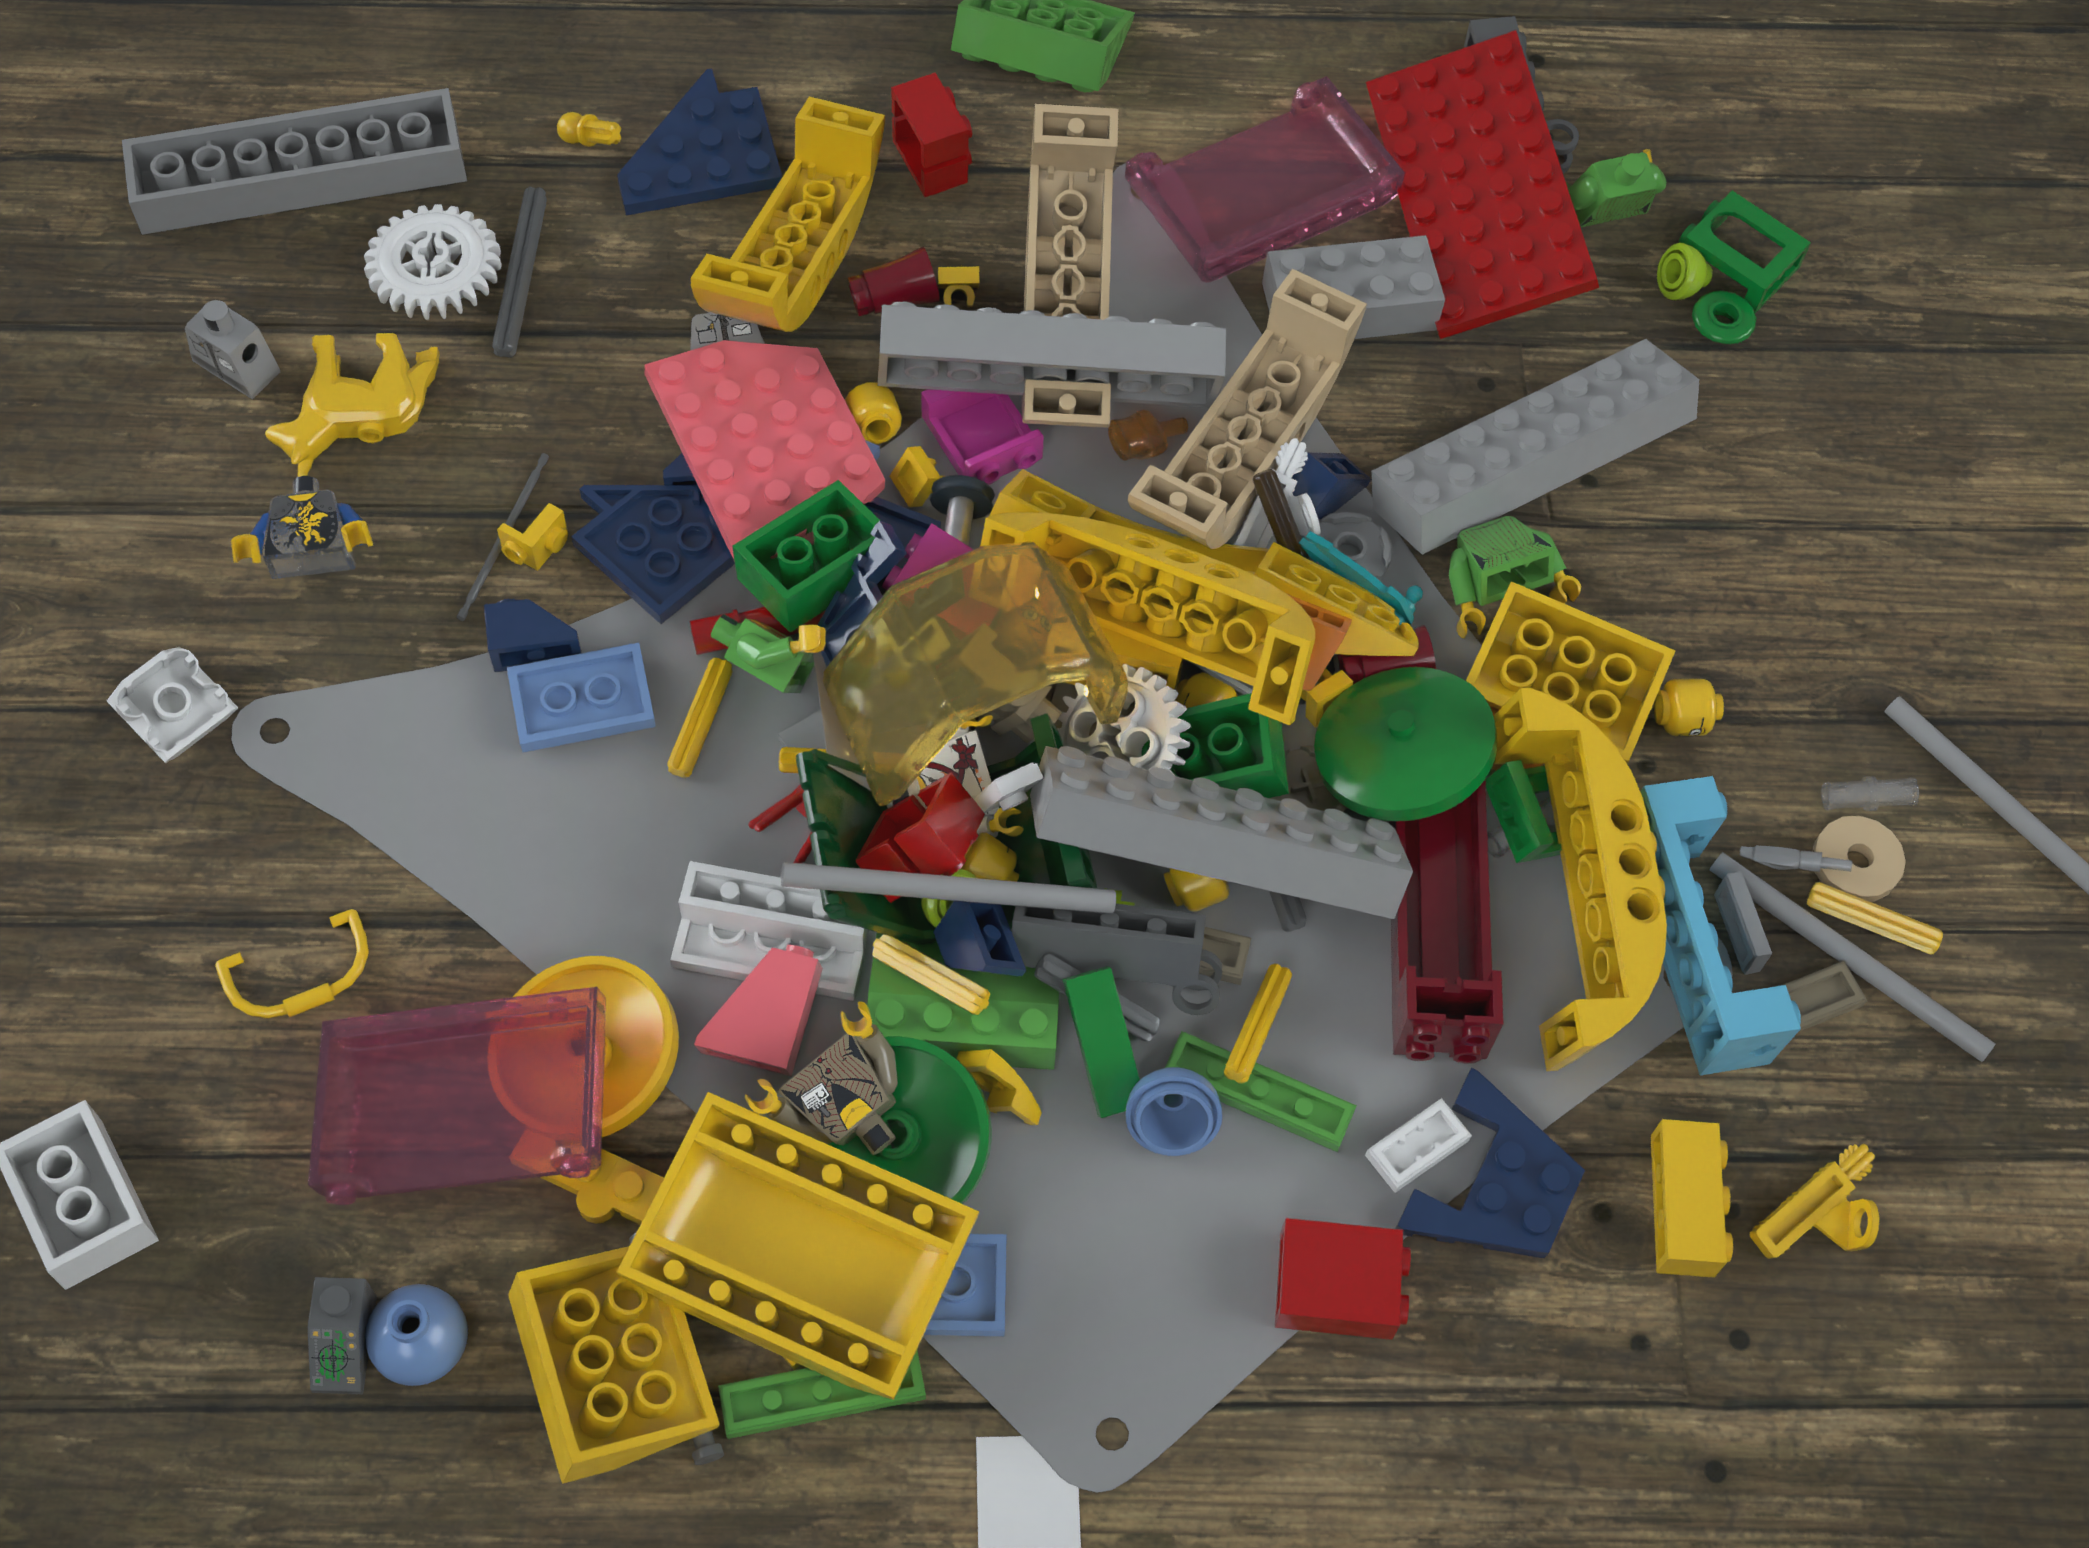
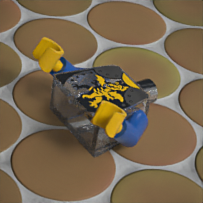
(304, 533)

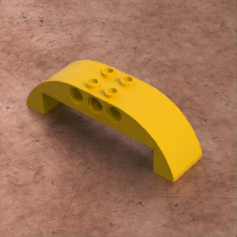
(803, 225)
(1178, 602)
(1605, 863)

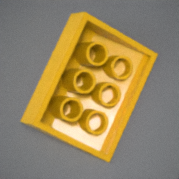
(1575, 658)
(608, 1365)

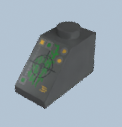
(338, 1334)

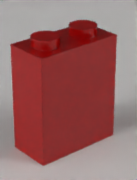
(1341, 1279)

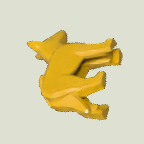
(353, 407)

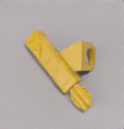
(1825, 1206)

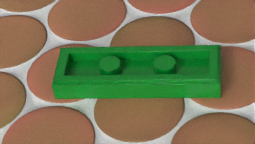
(1102, 1039)

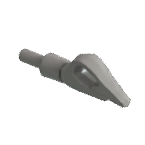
(1787, 858)

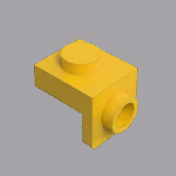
(541, 539)

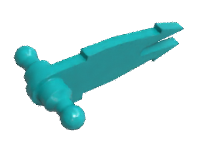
(1334, 560)

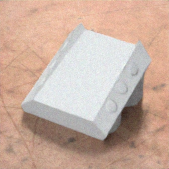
(171, 702)

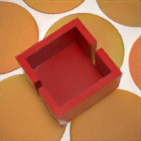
(931, 134)
(921, 838)

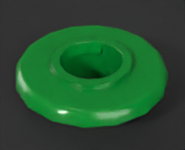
(1727, 305)

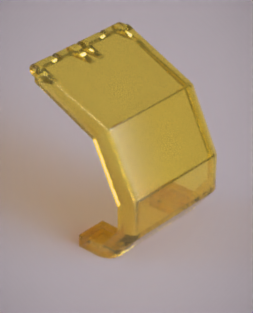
(959, 648)

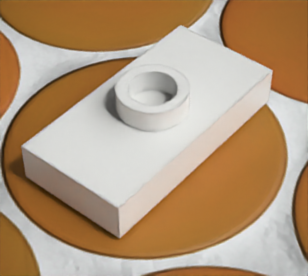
(1009, 789)
(1418, 1145)

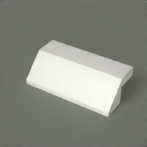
(739, 915)

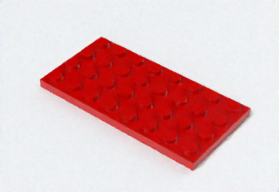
(1483, 183)

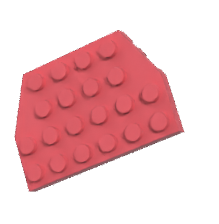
(761, 431)

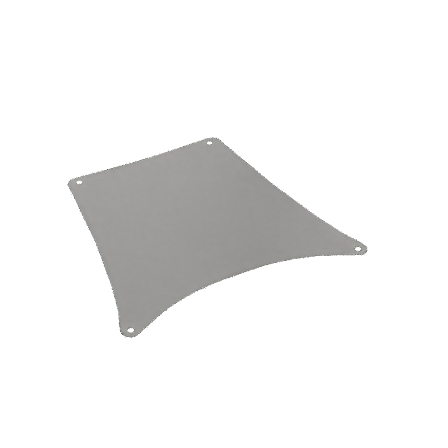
(1128, 1270)

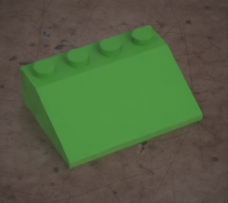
(1044, 37)
(1015, 1025)

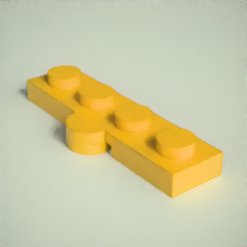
(612, 1188)

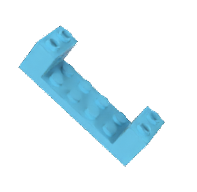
(1721, 1026)

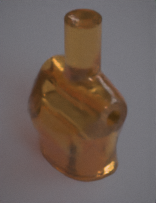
(1143, 435)

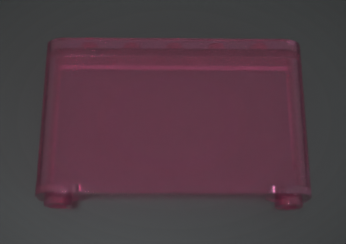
(1268, 183)
(459, 1095)

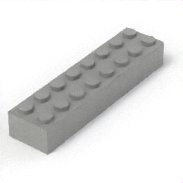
(293, 161)
(1001, 350)
(1534, 445)
(1219, 832)

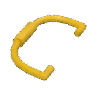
(310, 998)

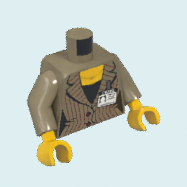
(840, 1090)

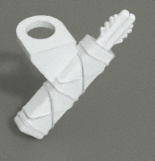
(1256, 527)

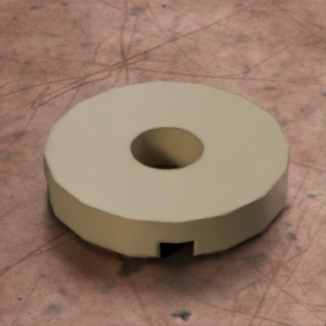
(1873, 841)

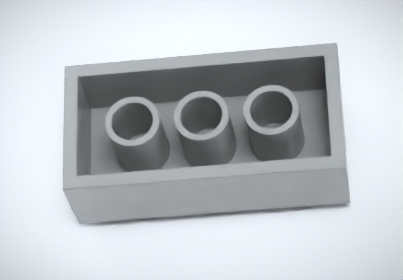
(1389, 275)

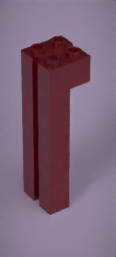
(1442, 939)

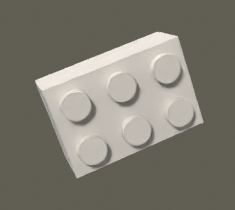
(75, 1195)

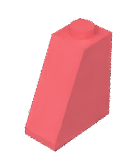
(766, 1013)

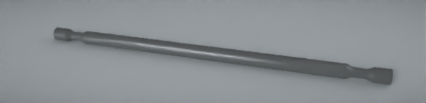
(497, 546)

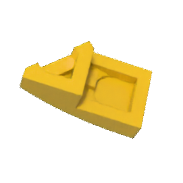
(1003, 1083)

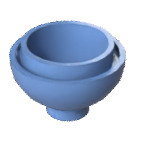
(1173, 1122)
(428, 1351)

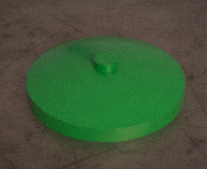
(1406, 743)
(936, 1120)

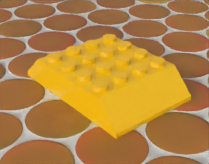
(798, 1247)

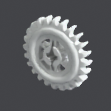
(438, 278)

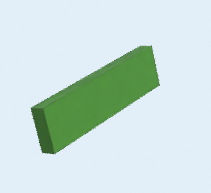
(1268, 1094)
(804, 1398)

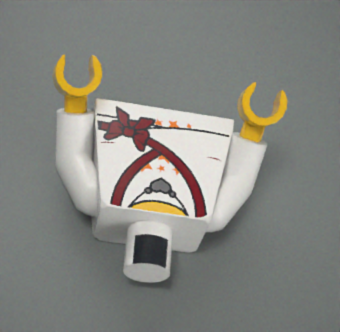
(966, 761)

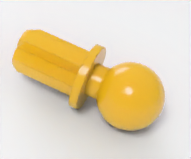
(587, 130)

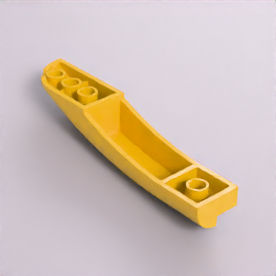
(1373, 625)

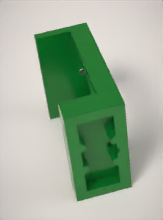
(1760, 282)
(1519, 813)

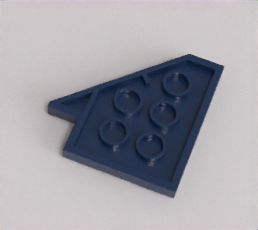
(702, 151)
(654, 543)

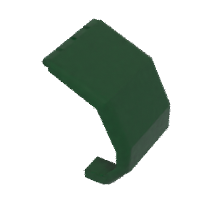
(845, 813)

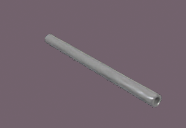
(1990, 792)
(947, 887)
(1858, 961)

